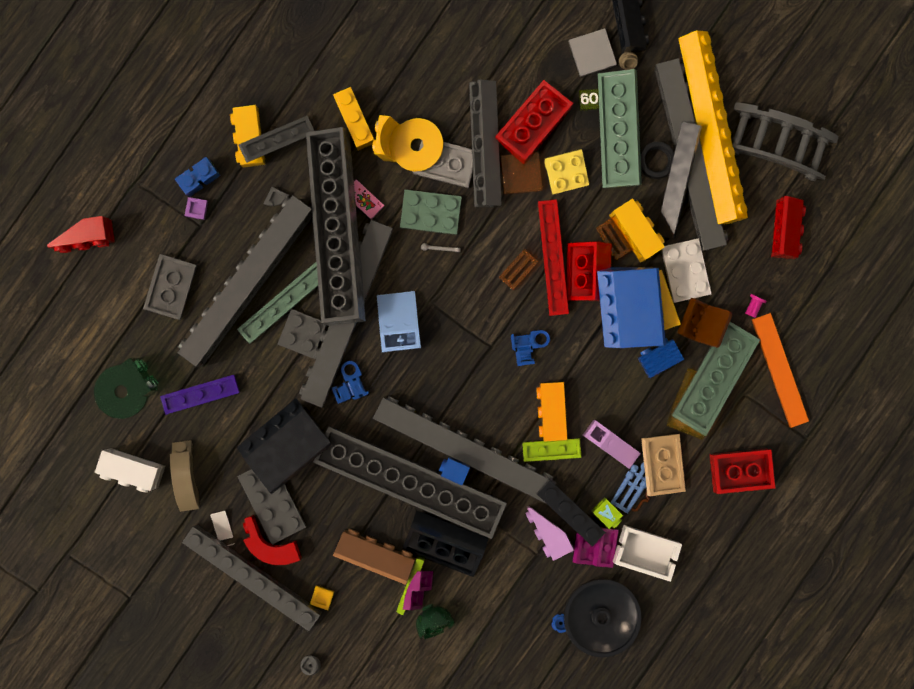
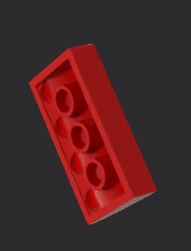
(534, 121)

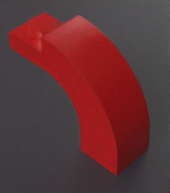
(265, 551)

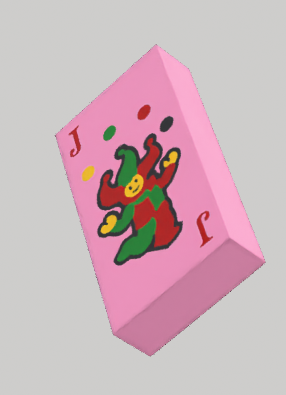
(366, 201)

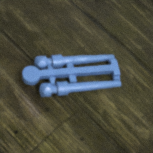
(630, 475)

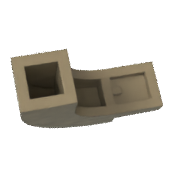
(183, 477)

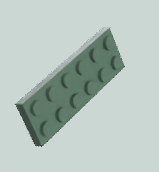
(619, 129)
(715, 379)

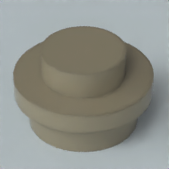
(628, 60)

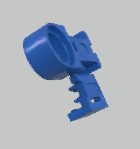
(524, 344)
(353, 387)

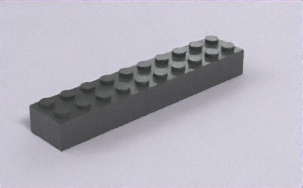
(335, 226)
(246, 282)
(411, 482)

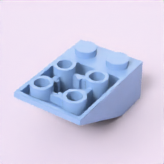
(398, 321)

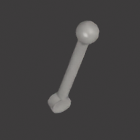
(424, 246)

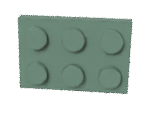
(430, 212)

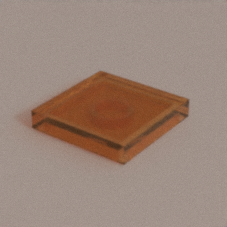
(519, 176)

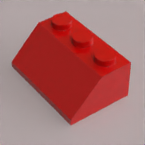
(788, 228)
(582, 266)

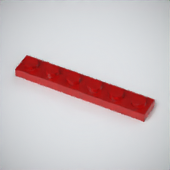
(553, 257)

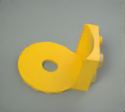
(395, 141)

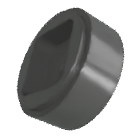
(310, 665)

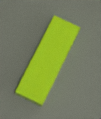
(551, 450)
(417, 567)

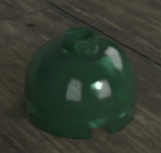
(433, 621)

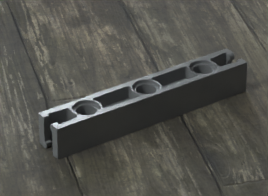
(484, 144)

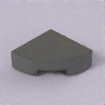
(275, 197)

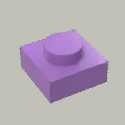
(196, 208)

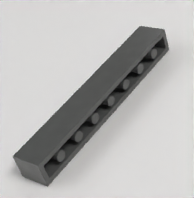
(252, 577)

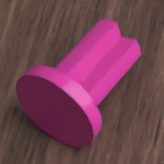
(754, 305)

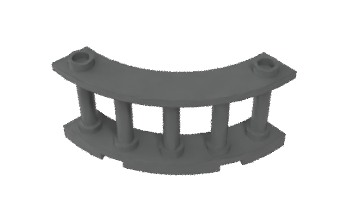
(787, 123)

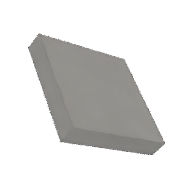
(592, 52)

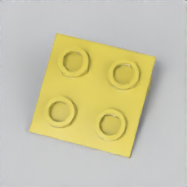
(566, 171)

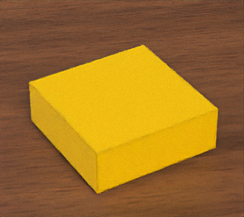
(322, 597)

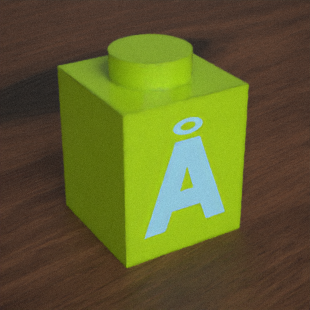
(607, 513)

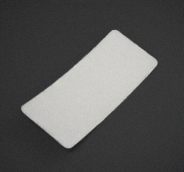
(222, 526)

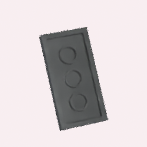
(275, 511)

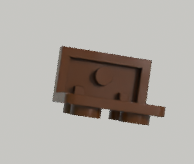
(704, 323)

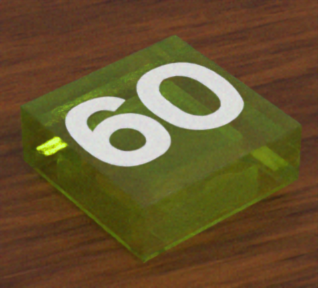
(589, 99)

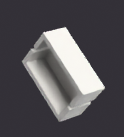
(129, 470)
(647, 553)

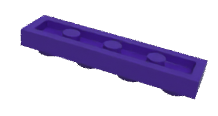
(200, 394)

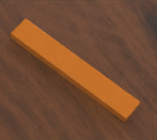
(780, 370)

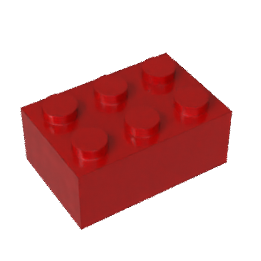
(742, 471)

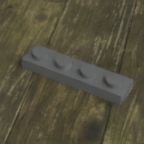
(276, 139)

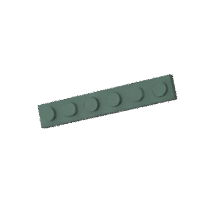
(280, 305)

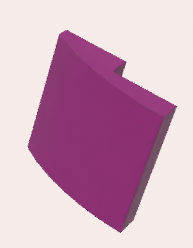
(600, 554)
(415, 593)

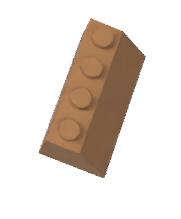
(374, 556)

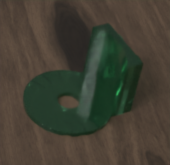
(137, 381)

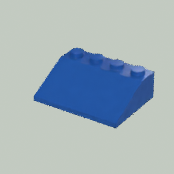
(631, 307)

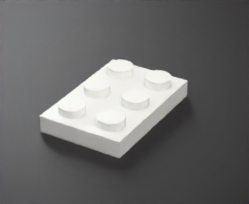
(686, 270)

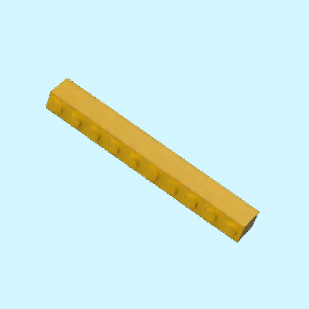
(715, 133)

